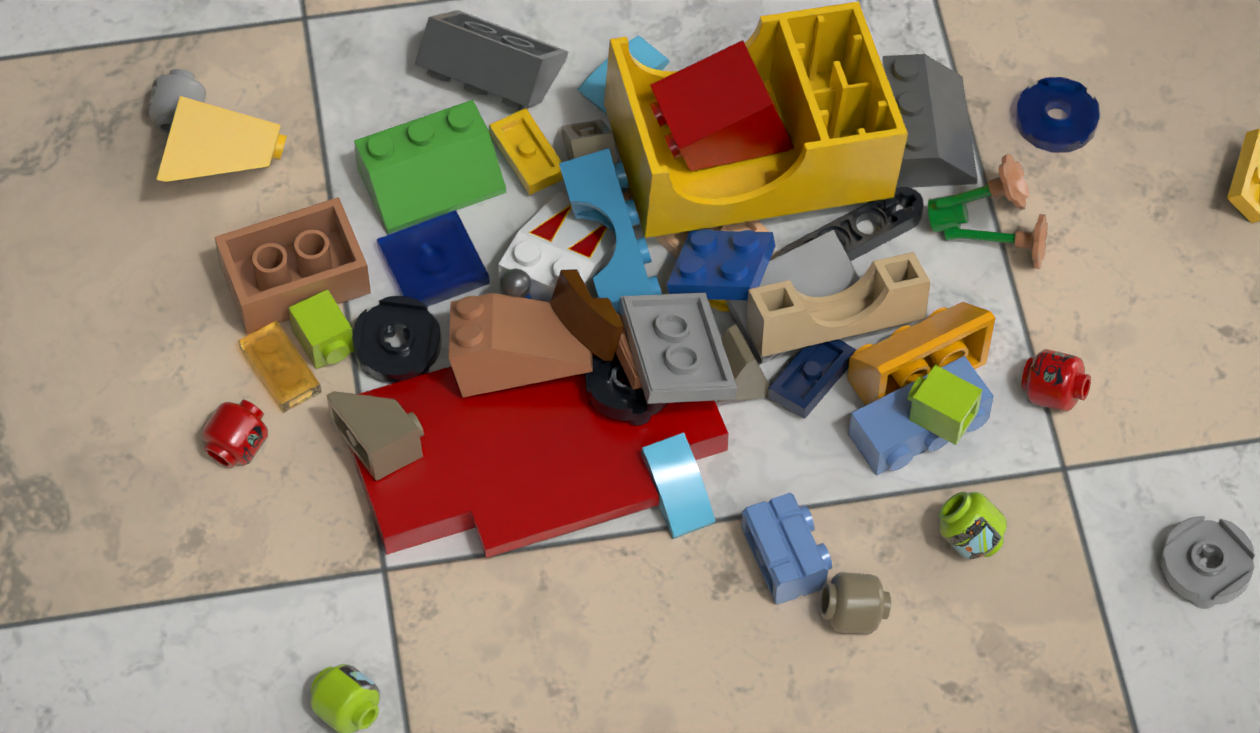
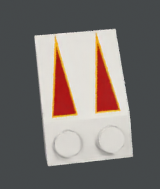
(558, 242)

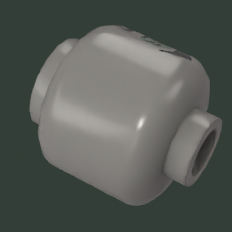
(166, 94)

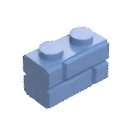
(785, 547)

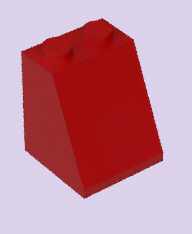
(719, 111)

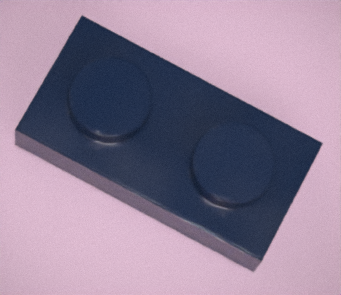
(811, 376)

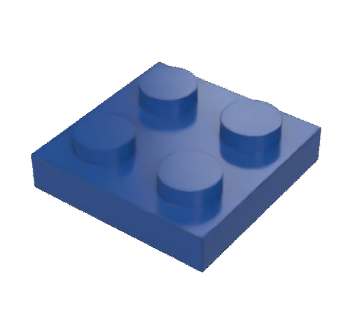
(722, 263)

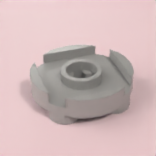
(1202, 584)

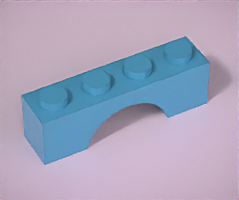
(597, 196)

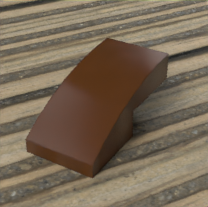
(587, 318)

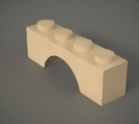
(886, 296)

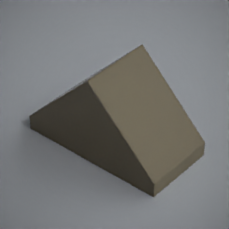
(744, 366)

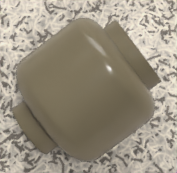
(854, 603)

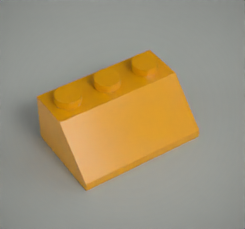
(917, 349)

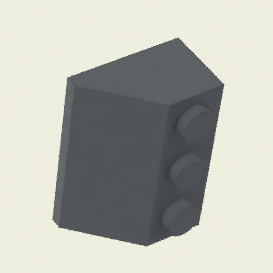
(489, 58)
(936, 122)

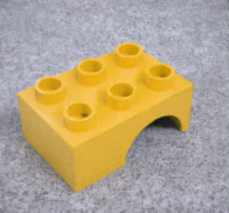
(829, 98)

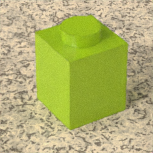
(322, 329)
(944, 404)

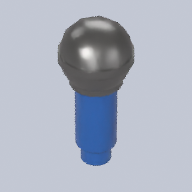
(516, 283)

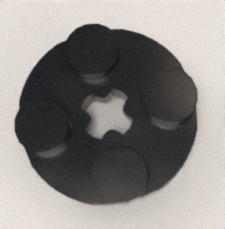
(382, 321)
(615, 399)

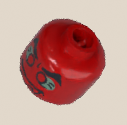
(1055, 380)
(234, 433)

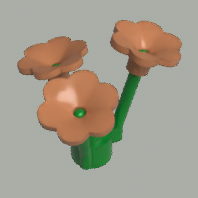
(951, 211)

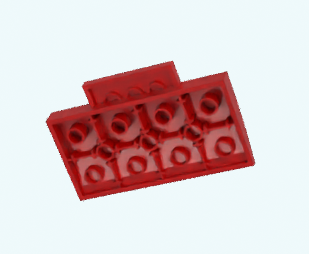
(521, 462)

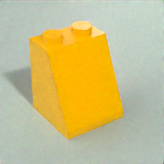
(217, 141)

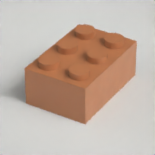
(290, 261)

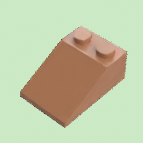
(510, 344)

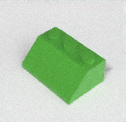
(429, 166)

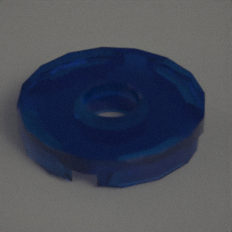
(1051, 133)

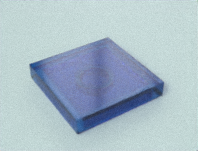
(433, 260)

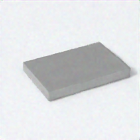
(814, 269)
(677, 348)

